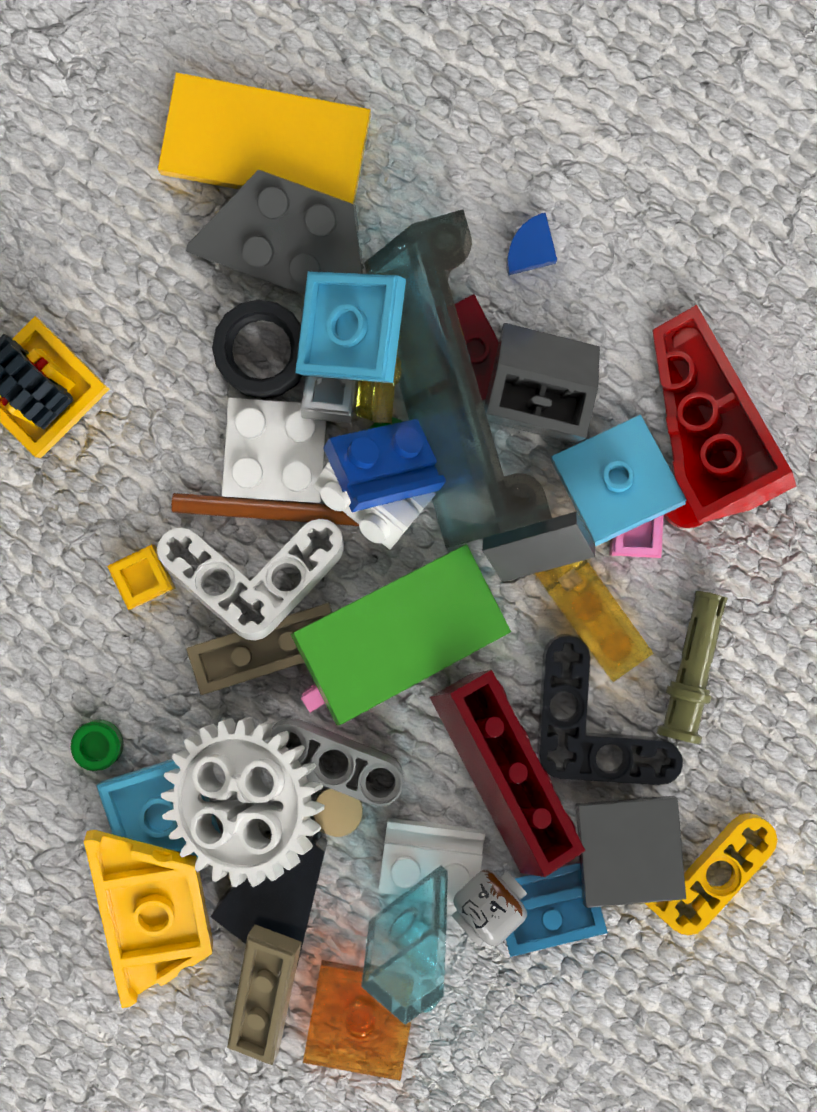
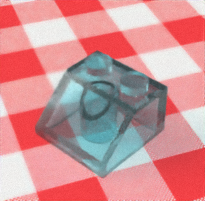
(408, 949)

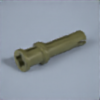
(689, 690)

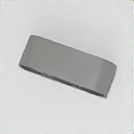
(360, 757)

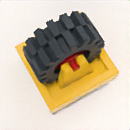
(43, 387)

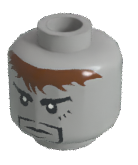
(490, 907)

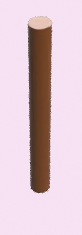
(257, 509)

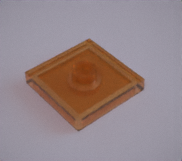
(352, 1028)

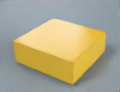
(141, 577)

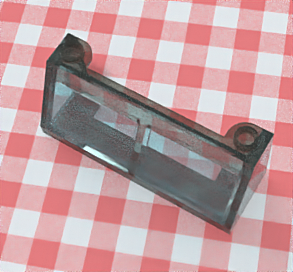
(443, 390)

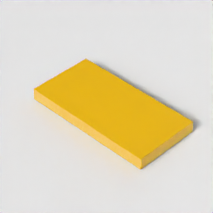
(231, 130)

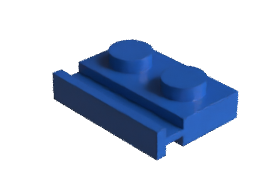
(384, 464)

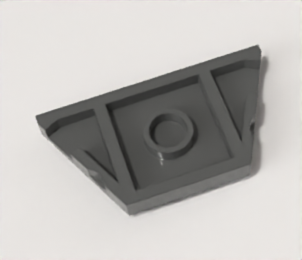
(281, 233)

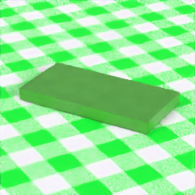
(400, 634)

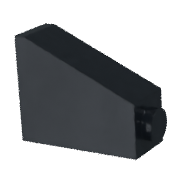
(276, 904)

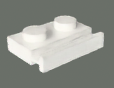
(419, 848)

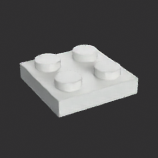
(272, 451)

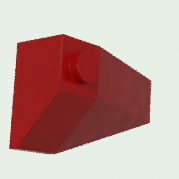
(716, 434)

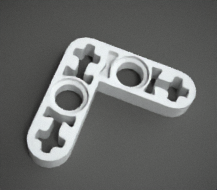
(260, 589)

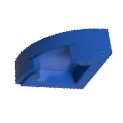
(531, 246)

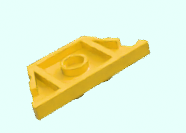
(148, 911)

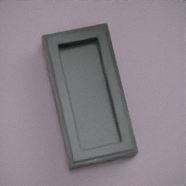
(539, 547)

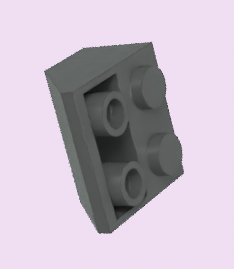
(543, 384)

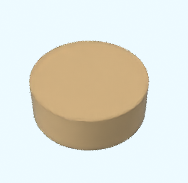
(340, 813)

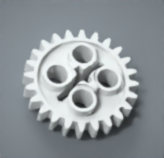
(242, 846)

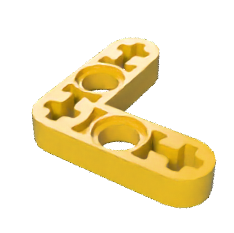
(740, 874)

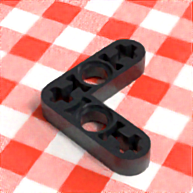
(586, 745)

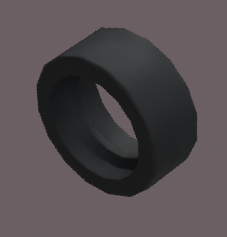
(224, 339)

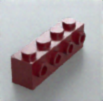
(508, 774)

